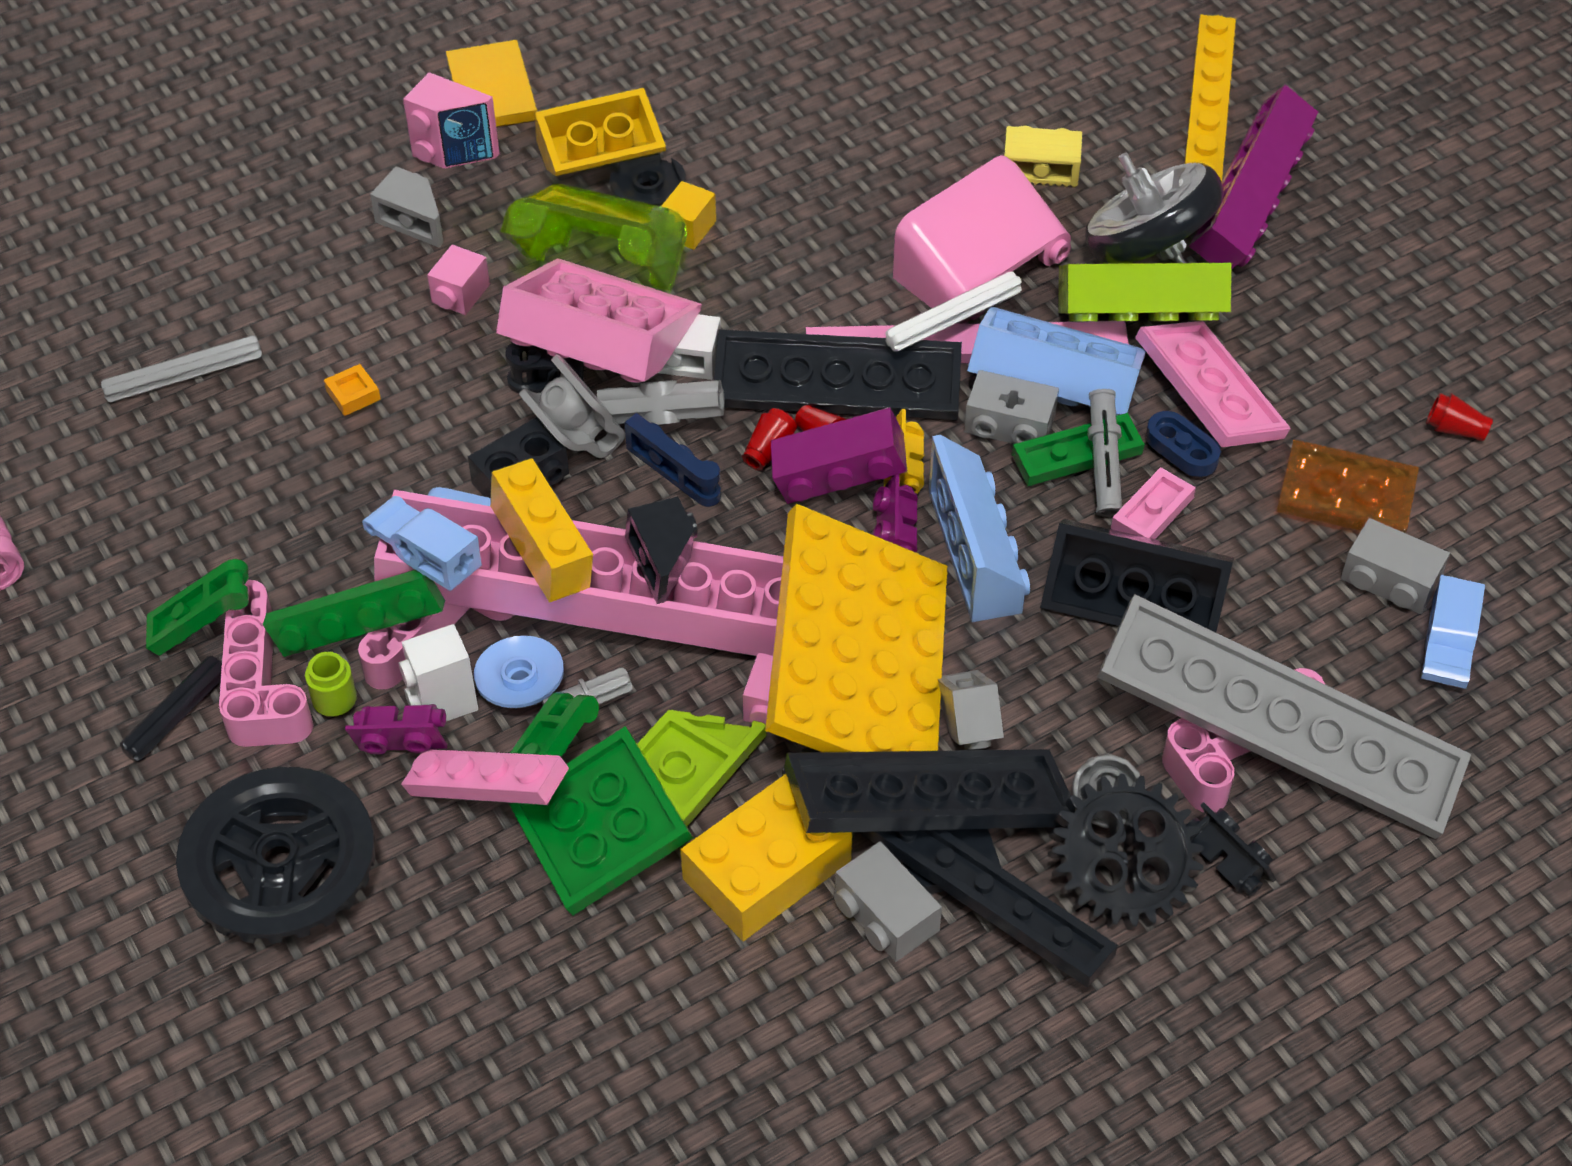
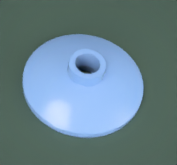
(518, 671)

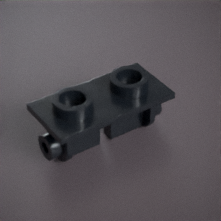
(1244, 862)

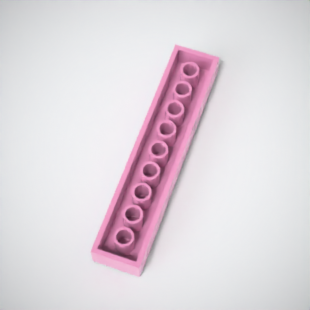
(719, 602)

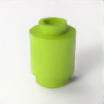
(330, 684)

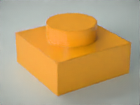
(352, 389)

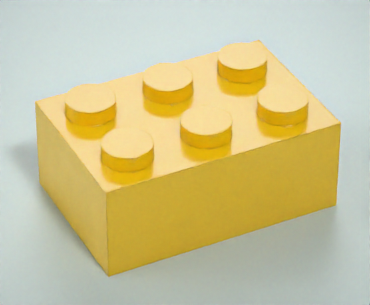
(761, 860)

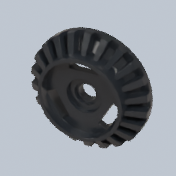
(238, 830)

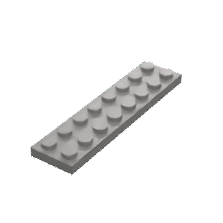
(1285, 716)

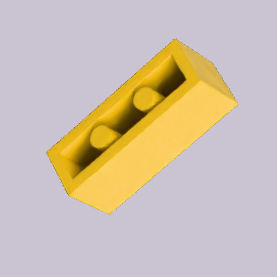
(541, 530)

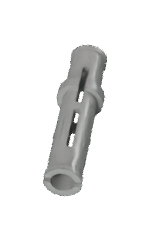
(1103, 407)

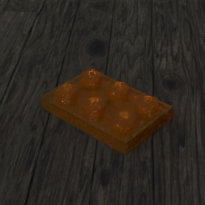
(1346, 487)

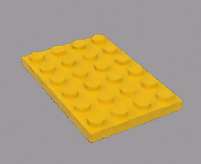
(856, 641)

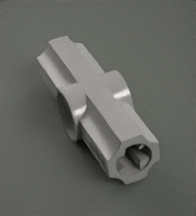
(665, 401)

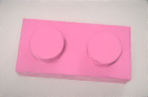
(1154, 505)

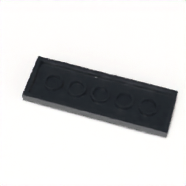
(838, 374)
(926, 790)

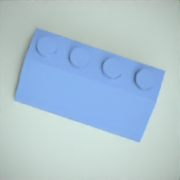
(1056, 357)
(975, 532)

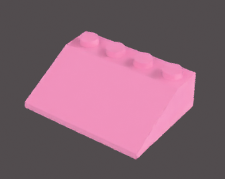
(595, 319)

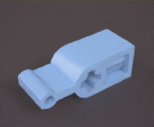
(426, 541)
(1452, 631)

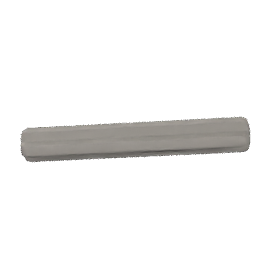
(181, 368)

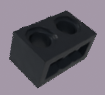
(521, 444)

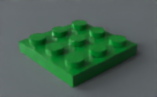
(602, 822)

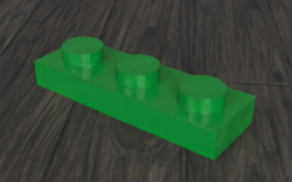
(1070, 451)

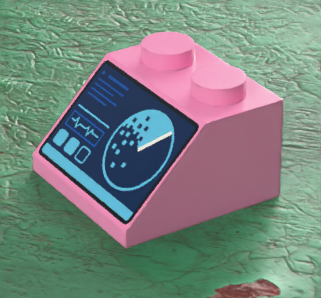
(450, 123)

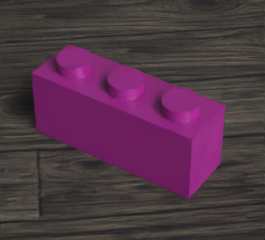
(838, 455)

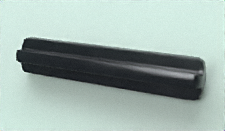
(172, 709)

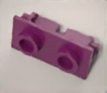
(894, 508)
(378, 730)

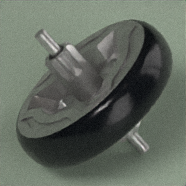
(1154, 213)

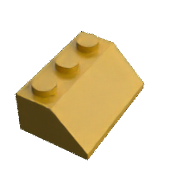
(597, 132)

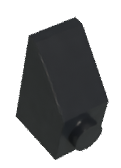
(661, 543)

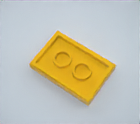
(498, 72)

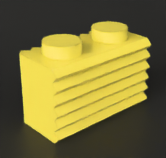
(1045, 154)

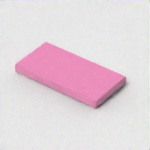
(1212, 383)

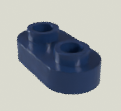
(1186, 446)

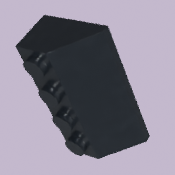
(1101, 569)

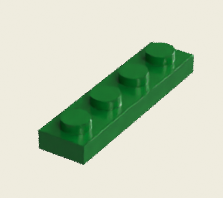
(353, 612)

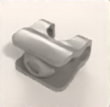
(574, 413)

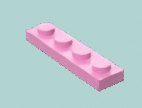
(485, 776)

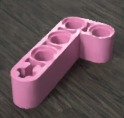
(383, 648)
(248, 703)
(1204, 760)

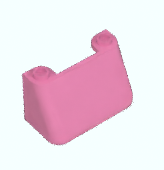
(976, 234)

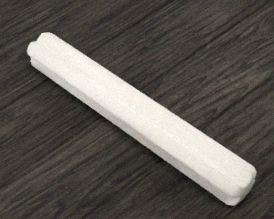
(953, 311)

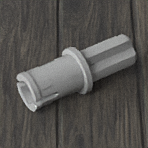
(603, 687)

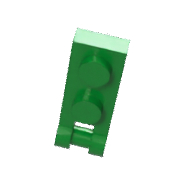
(197, 606)
(557, 724)

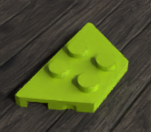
(697, 756)

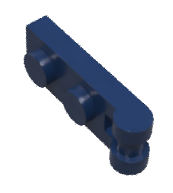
(673, 461)

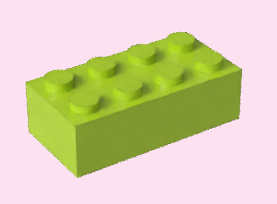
(1145, 288)

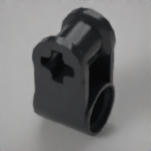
(538, 368)

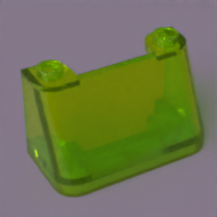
(646, 232)

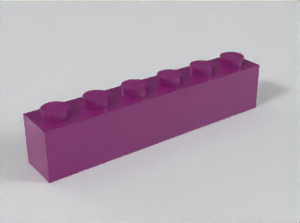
(1256, 179)

